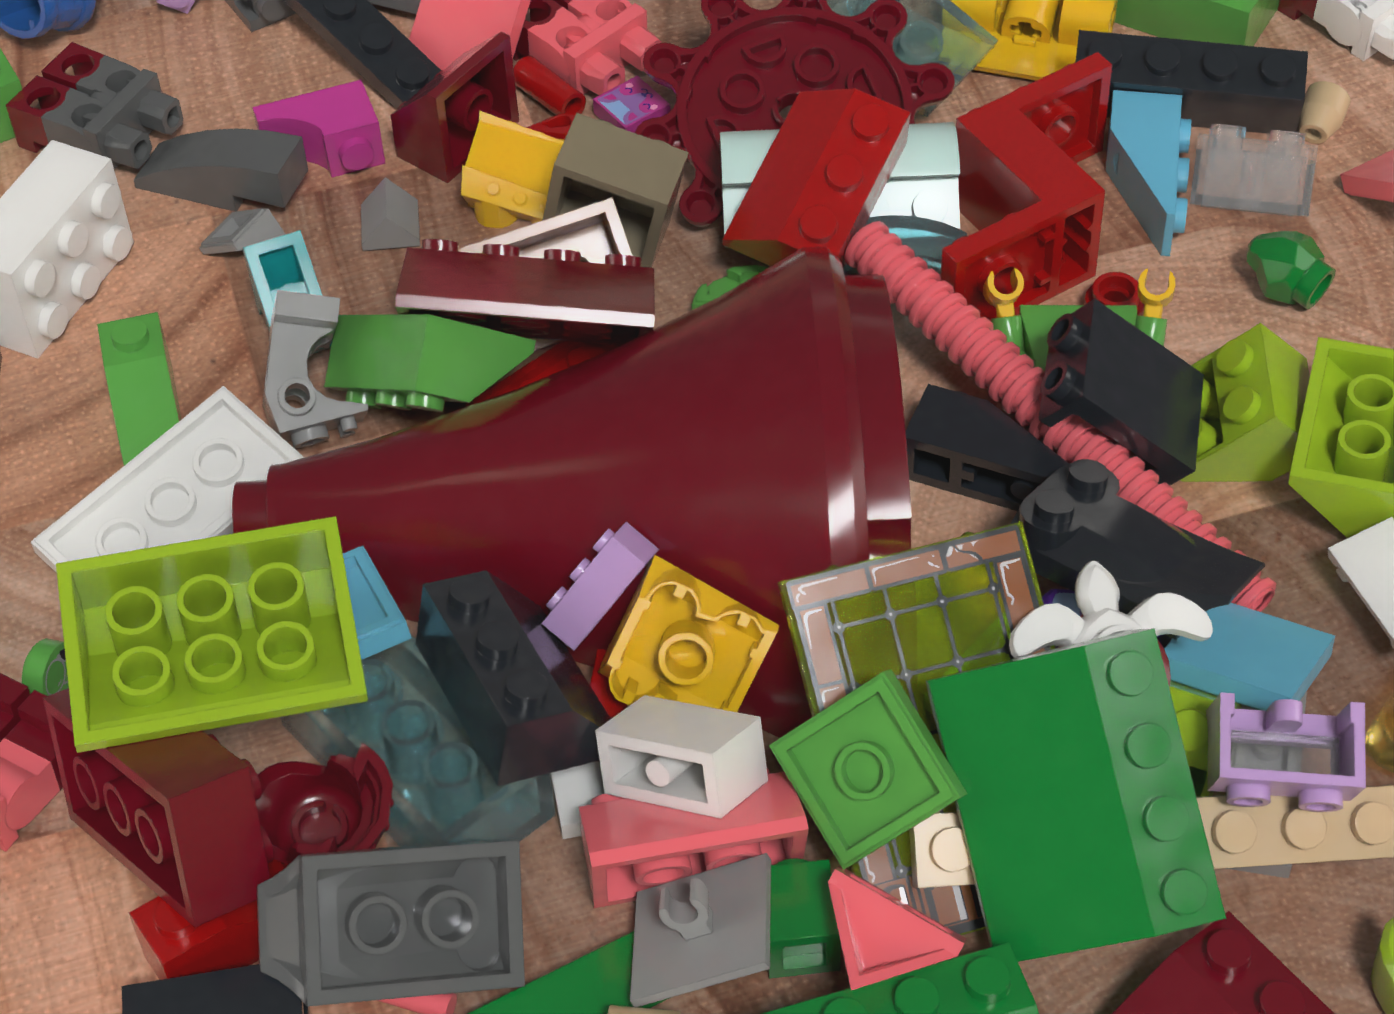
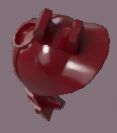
(325, 807)

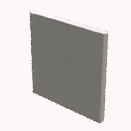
(701, 930)

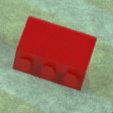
(820, 175)

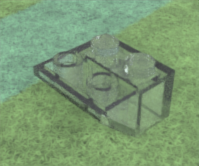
(1253, 173)

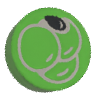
(46, 667)

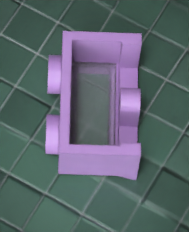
(1286, 754)

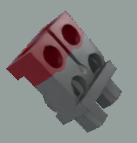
(100, 109)

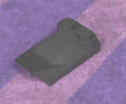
(395, 922)

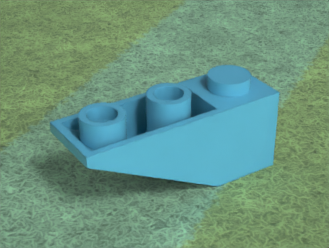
(1146, 163)

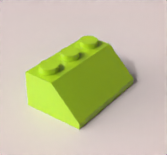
(1347, 436)

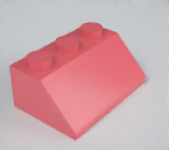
(647, 845)

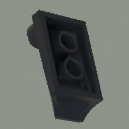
(1083, 520)

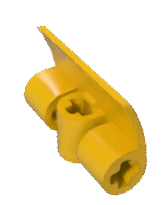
(1036, 34)

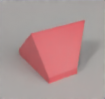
(884, 934)

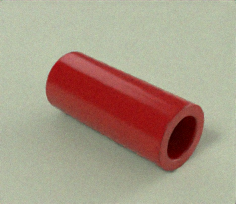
(547, 87)

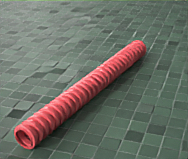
(1017, 384)

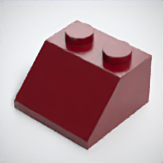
(441, 119)

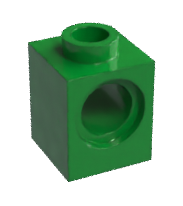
(802, 920)

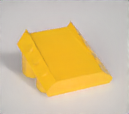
(508, 172)
(685, 642)

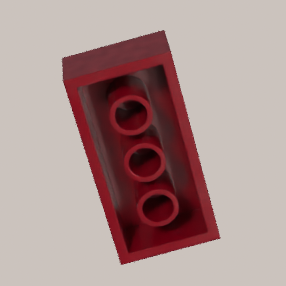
(170, 813)

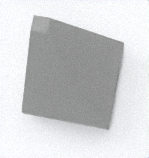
(241, 230)

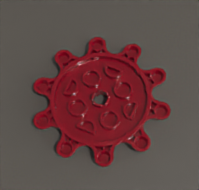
(759, 66)

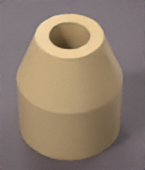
(1323, 111)

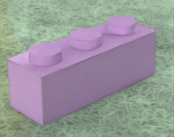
(598, 584)

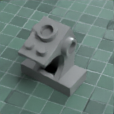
(298, 329)

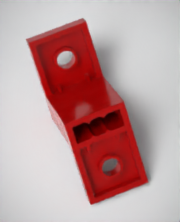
(1027, 189)

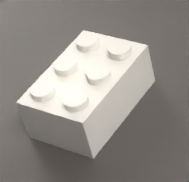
(57, 243)

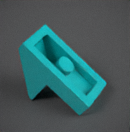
(283, 266)

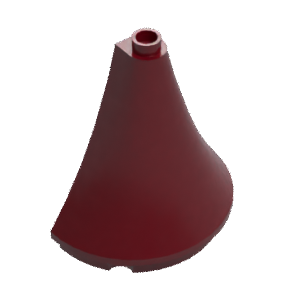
(729, 438)

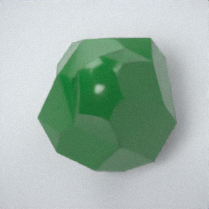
(1290, 267)

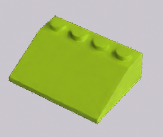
(208, 634)

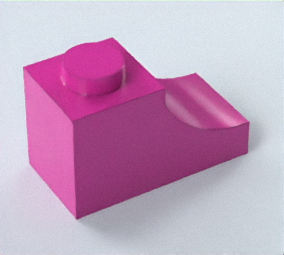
(334, 124)

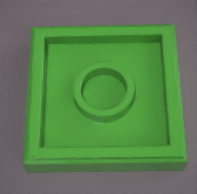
(867, 769)

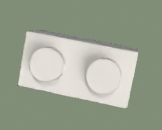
(682, 756)

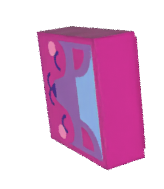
(630, 104)

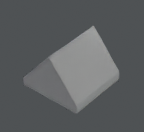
(389, 218)

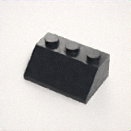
(507, 678)

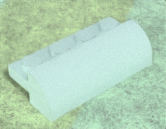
(919, 185)

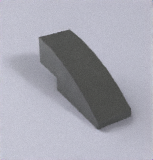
(226, 167)

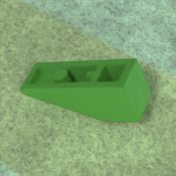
(139, 381)

